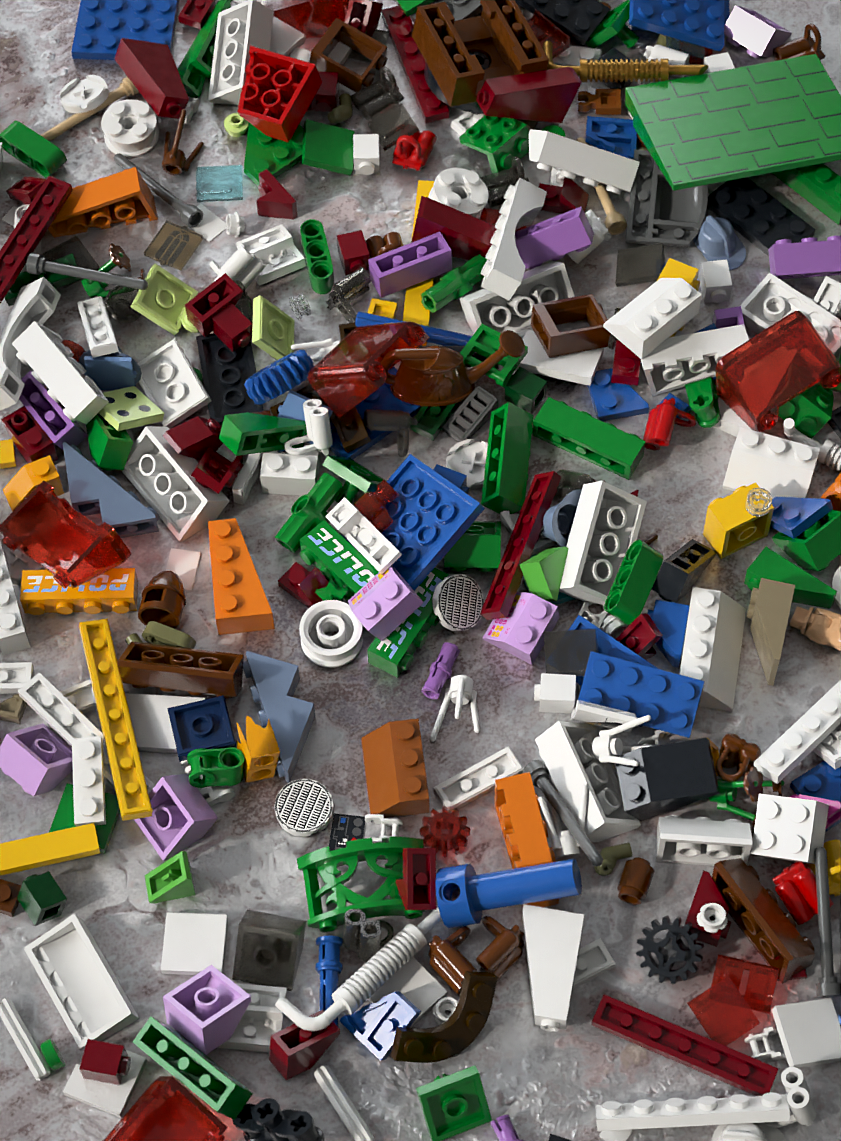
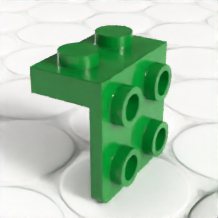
(498, 139)
(809, 409)

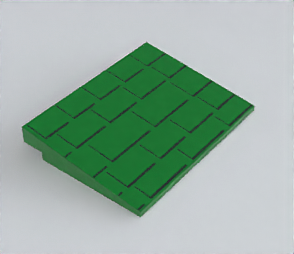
(739, 121)

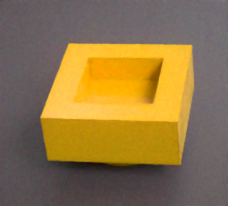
(383, 308)

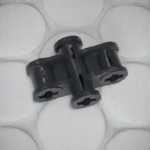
(268, 1123)

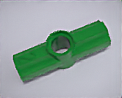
(454, 284)
(309, 511)

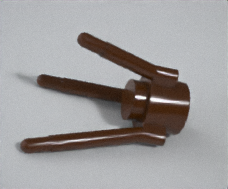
(174, 159)

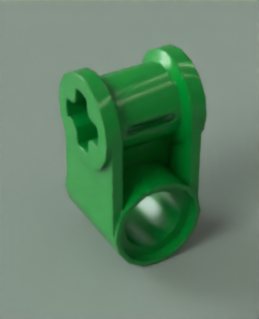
(704, 401)
(218, 767)

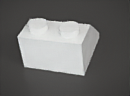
(289, 473)

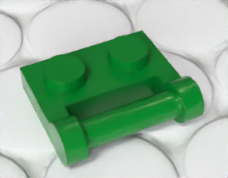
(485, 343)

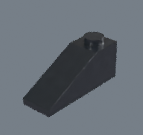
(682, 570)

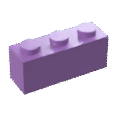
(554, 238)
(805, 258)
(410, 264)
(49, 413)

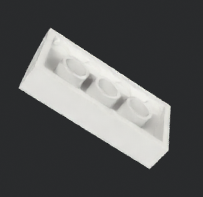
(776, 300)

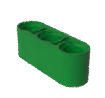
(32, 149)
(317, 256)
(633, 582)

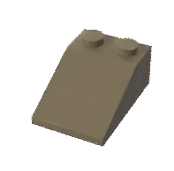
(769, 614)

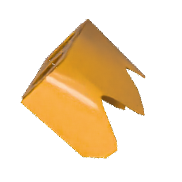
(259, 750)

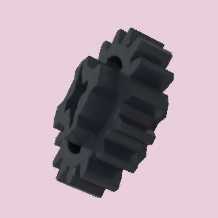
(657, 946)

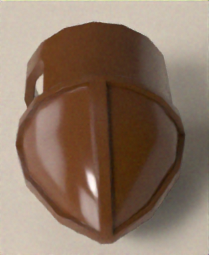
(163, 600)

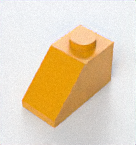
(29, 478)

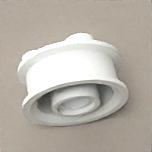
(130, 128)
(460, 190)
(335, 649)

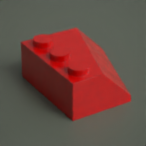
(277, 92)

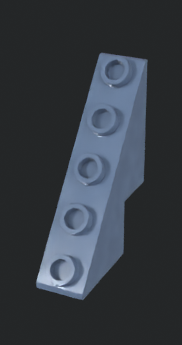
(97, 493)
(289, 717)

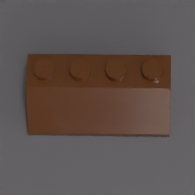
(181, 669)
(761, 918)

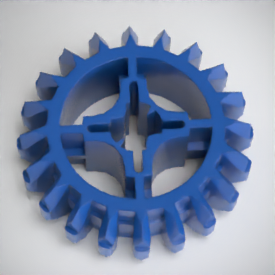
(279, 377)

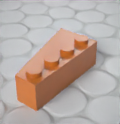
(105, 202)
(236, 585)
(522, 825)

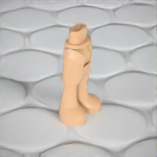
(819, 625)

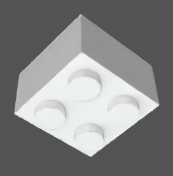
(789, 828)

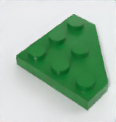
(271, 153)

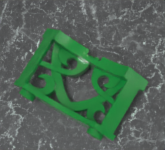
(326, 863)

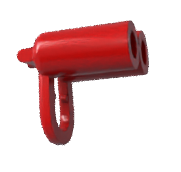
(414, 149)
(661, 424)
(798, 891)

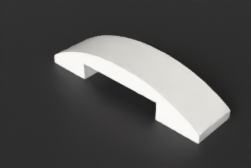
(363, 535)

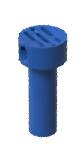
(465, 894)

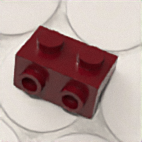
(216, 471)

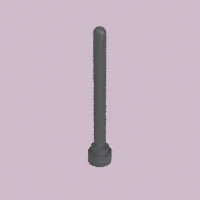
(189, 214)
(38, 264)
(540, 779)
(828, 984)

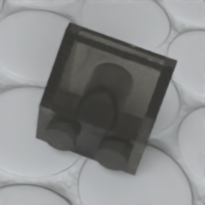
(268, 949)

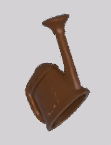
(438, 374)

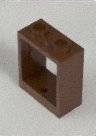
(356, 40)
(552, 313)

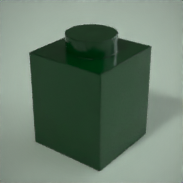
(525, 390)
(41, 898)

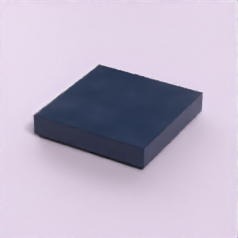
(201, 725)

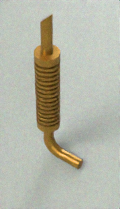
(625, 70)

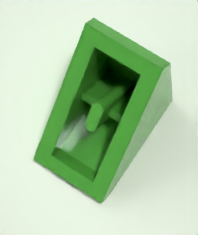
(545, 572)
(170, 880)

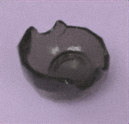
(119, 304)

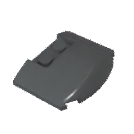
(659, 212)

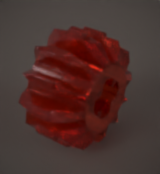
(450, 821)

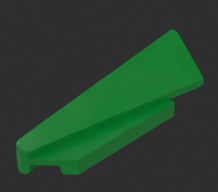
(199, 58)

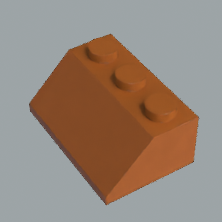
(396, 769)

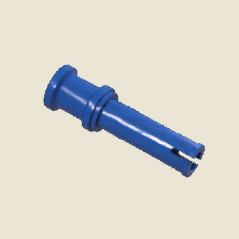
(329, 969)

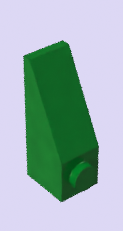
(259, 433)
(107, 445)
(775, 567)

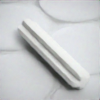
(23, 1040)
(342, 1104)

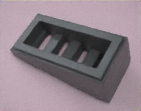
(480, 401)

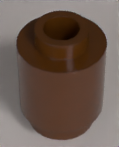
(635, 881)

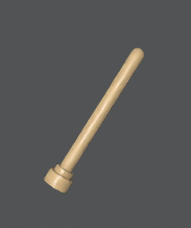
(126, 88)
(614, 220)

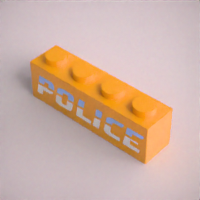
(106, 593)

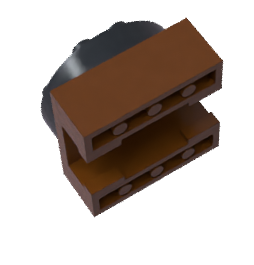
(474, 49)

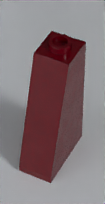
(154, 75)
(530, 96)
(462, 232)

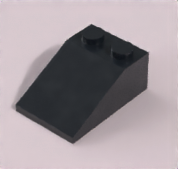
(667, 777)

